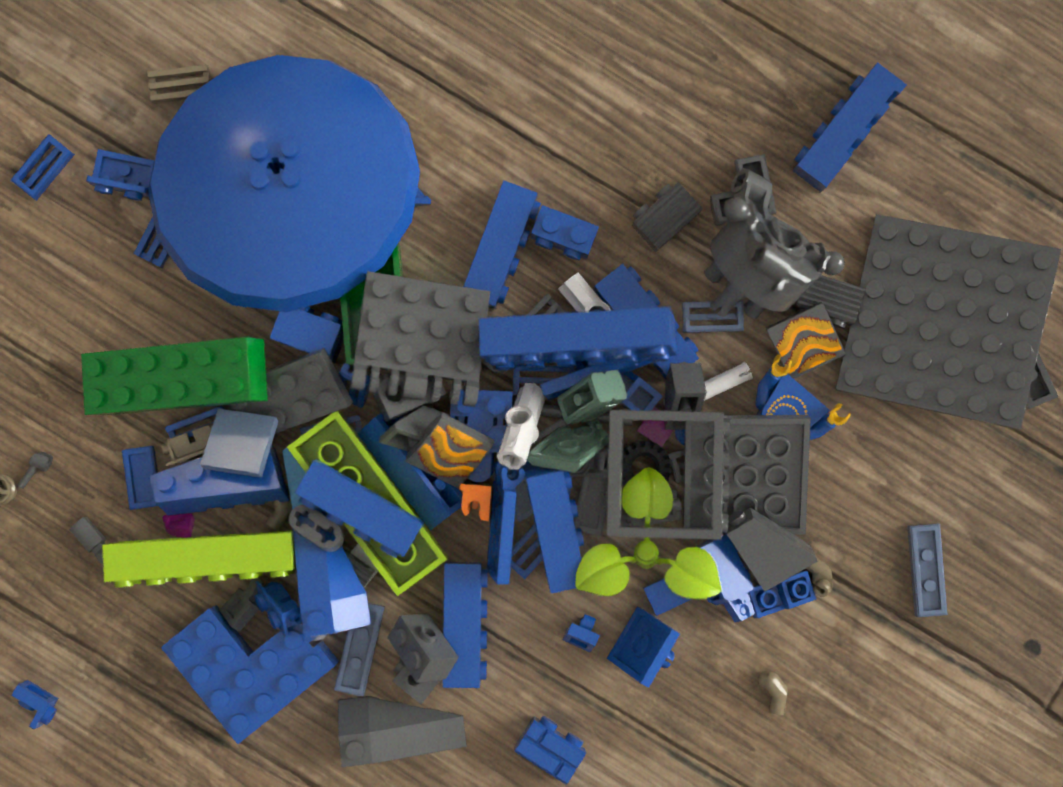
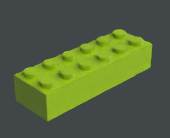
(341, 448)
(199, 556)

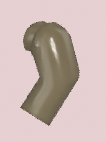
(281, 513)
(821, 578)
(777, 690)

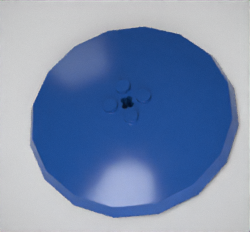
(283, 183)

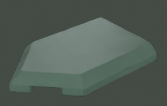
(569, 448)

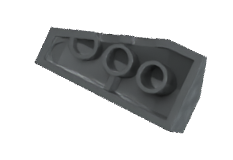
(386, 730)

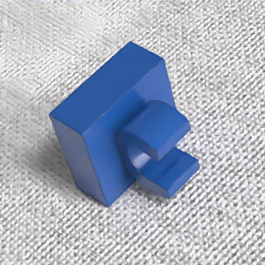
(581, 634)

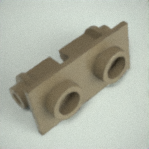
(182, 449)

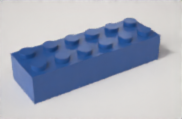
(578, 337)

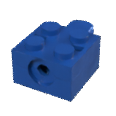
(488, 420)

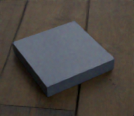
(239, 442)

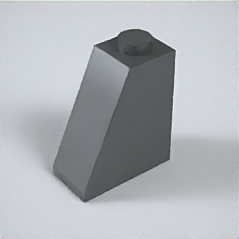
(768, 548)

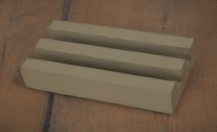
(154, 86)

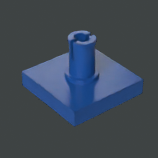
(644, 647)

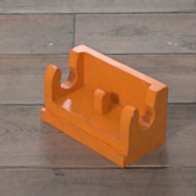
(477, 495)

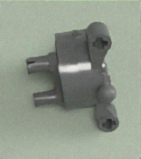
(763, 254)

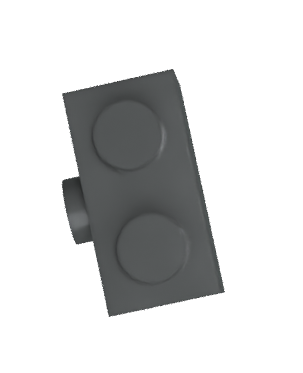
(422, 647)

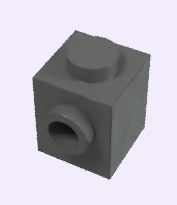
(405, 681)

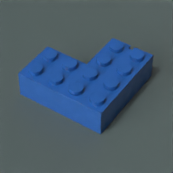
(245, 684)

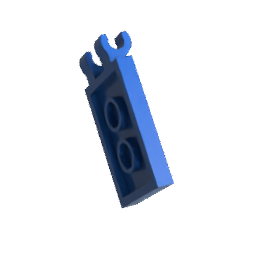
(502, 522)

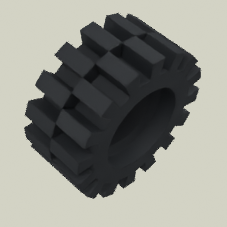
(648, 449)

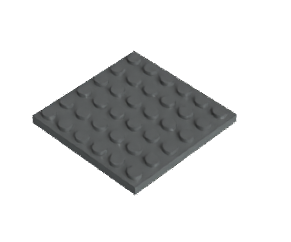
(949, 321)

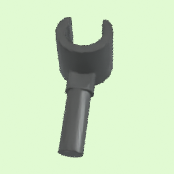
(37, 461)

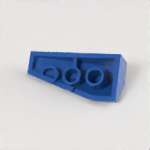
(327, 587)

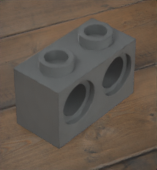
(393, 410)

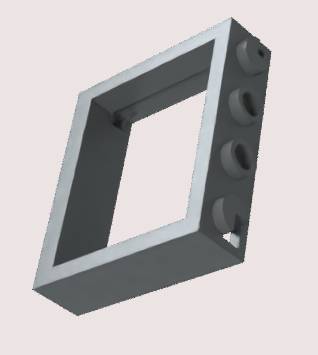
(615, 475)

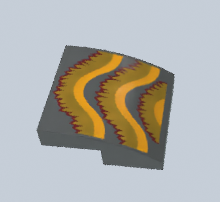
(806, 340)
(449, 450)

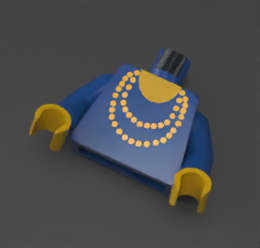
(784, 396)

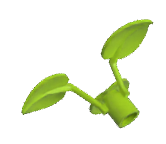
(604, 572)

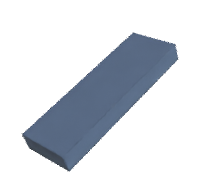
(927, 570)
(359, 654)

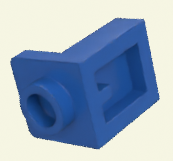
(35, 698)

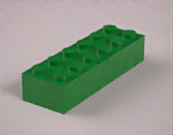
(174, 376)

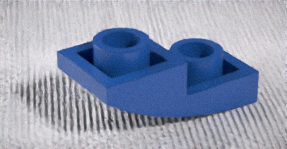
(785, 595)

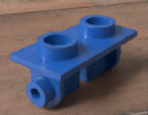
(279, 607)

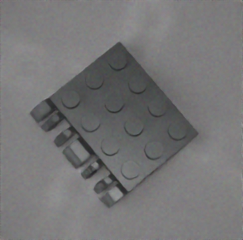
(422, 333)

